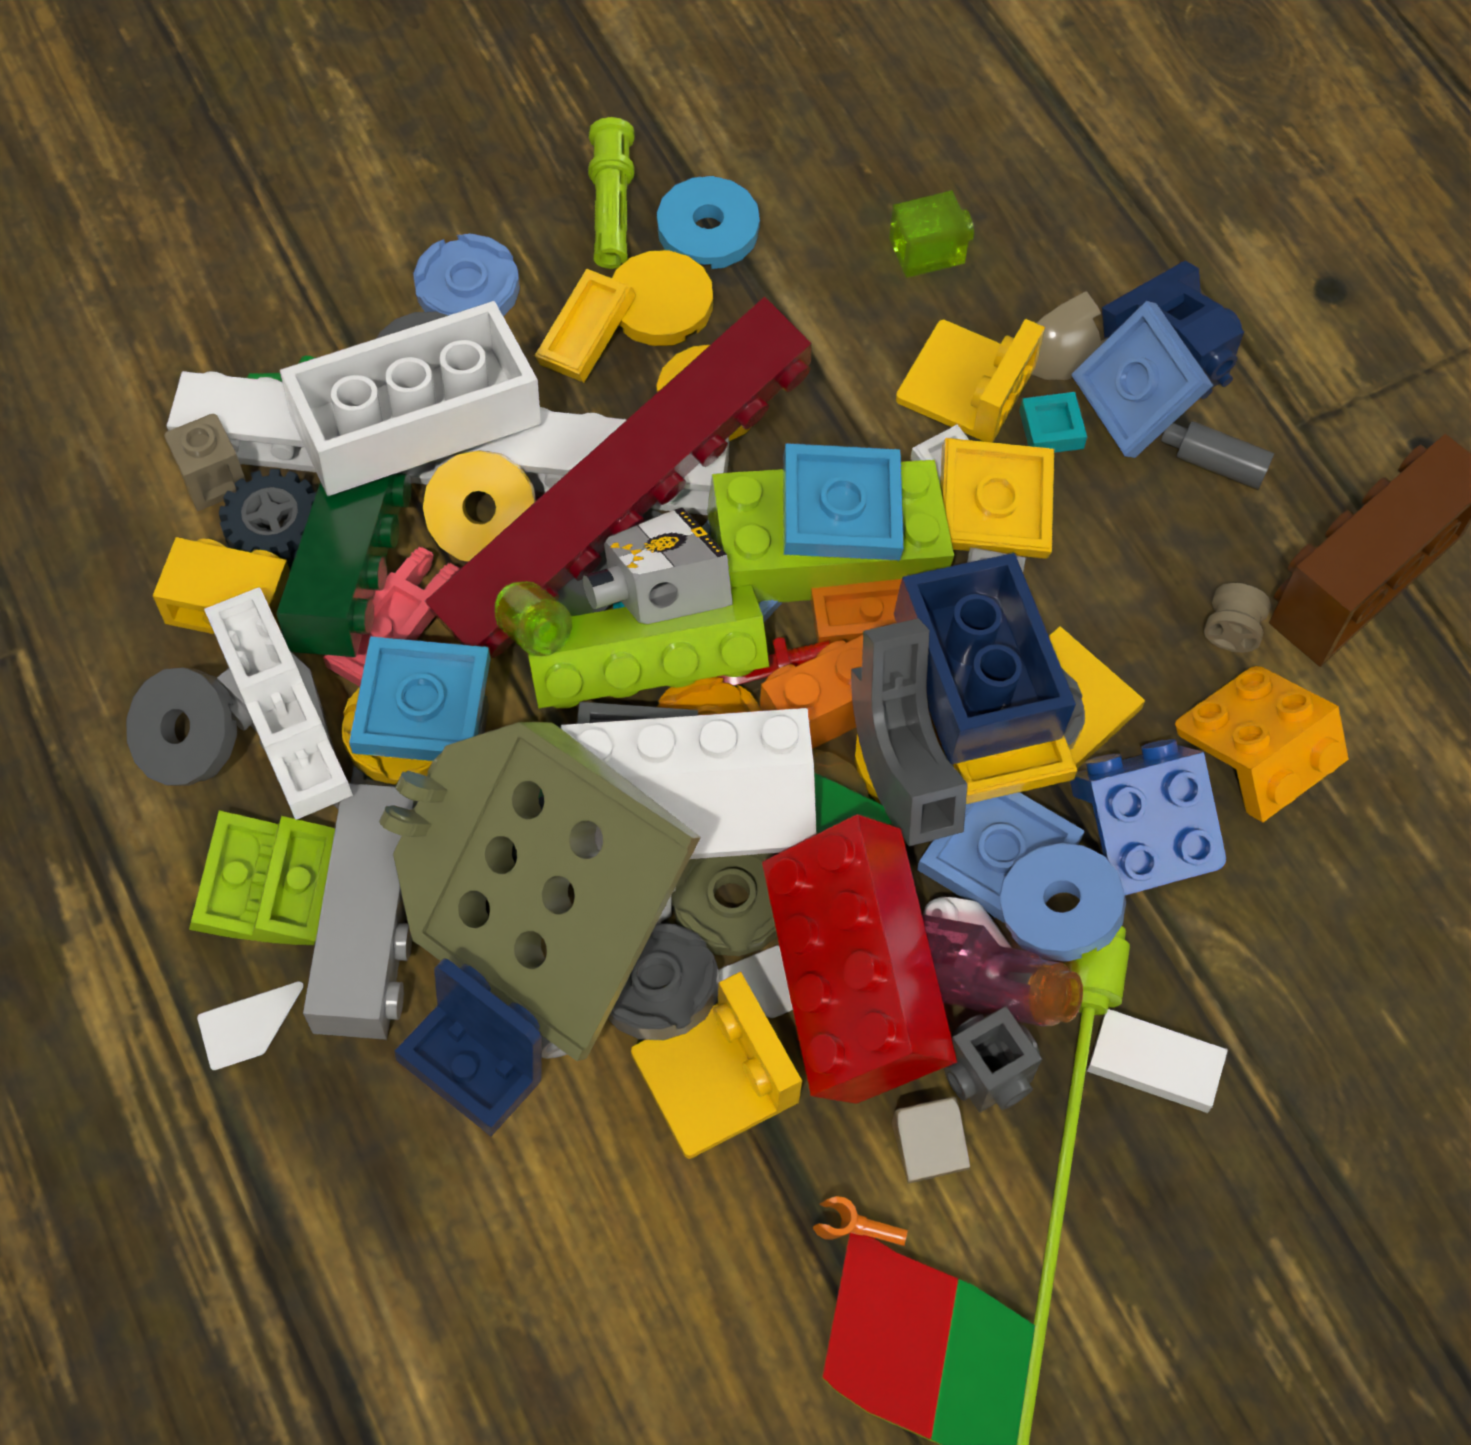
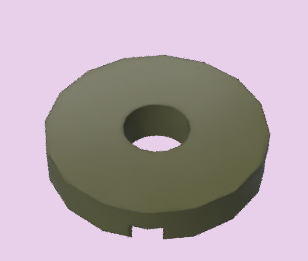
(724, 928)

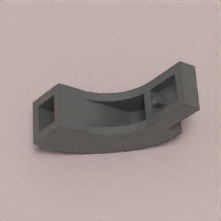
(897, 736)

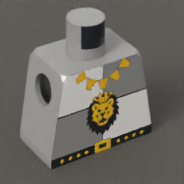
(662, 570)

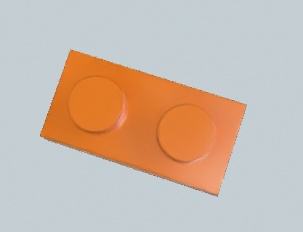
(850, 609)

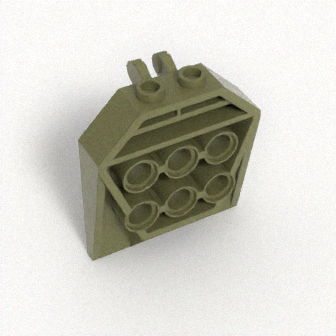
(460, 853)

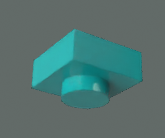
(1053, 422)

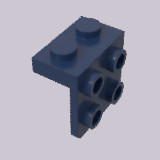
(475, 1048)

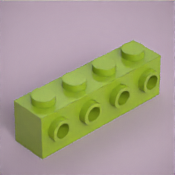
(620, 656)

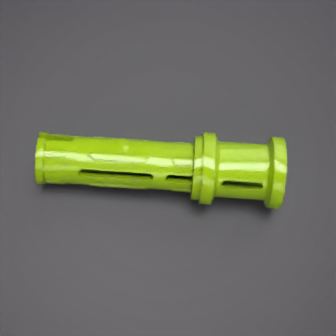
(611, 174)

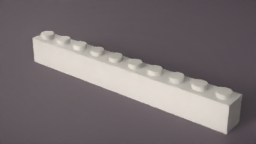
(264, 435)

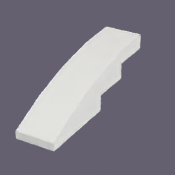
(278, 703)

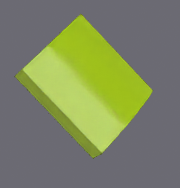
(264, 880)

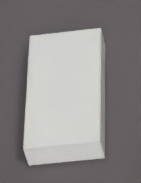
(1157, 1060)

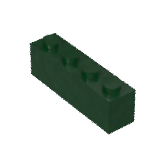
(341, 566)

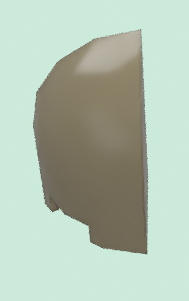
(1068, 338)

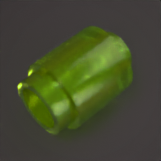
(533, 618)

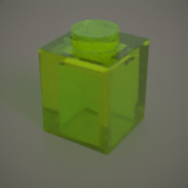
(930, 233)

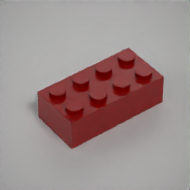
(857, 961)

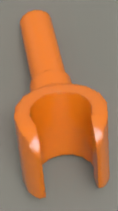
(857, 1224)

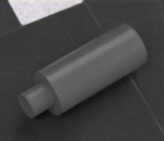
(1219, 453)

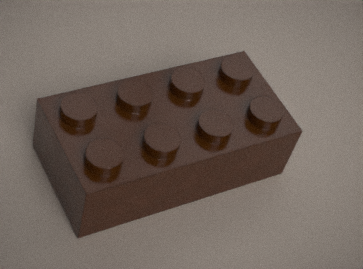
(1376, 550)

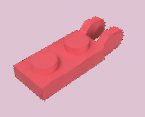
(397, 610)

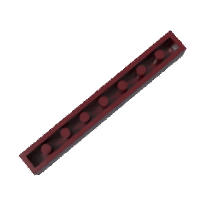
(629, 472)

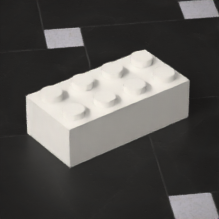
(411, 397)

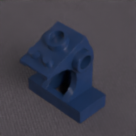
(1201, 323)

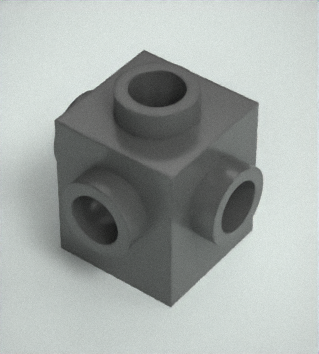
(1000, 1043)

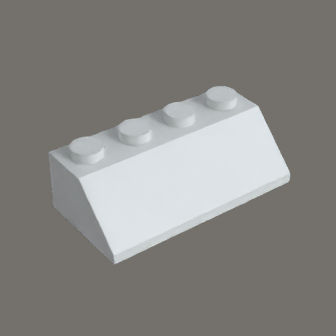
(725, 776)

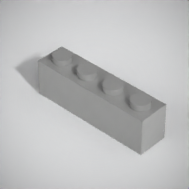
(360, 924)

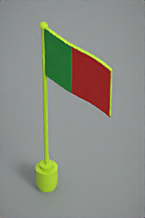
(936, 1347)

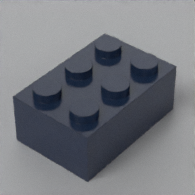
(989, 659)

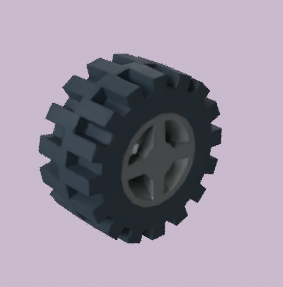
(267, 502)

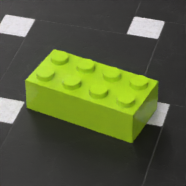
(748, 527)

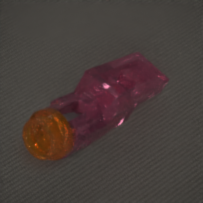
(987, 976)

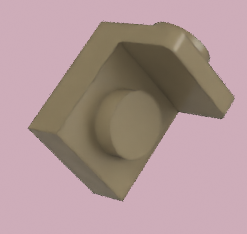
(205, 460)

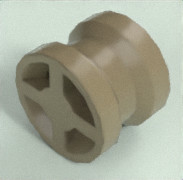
(1237, 617)

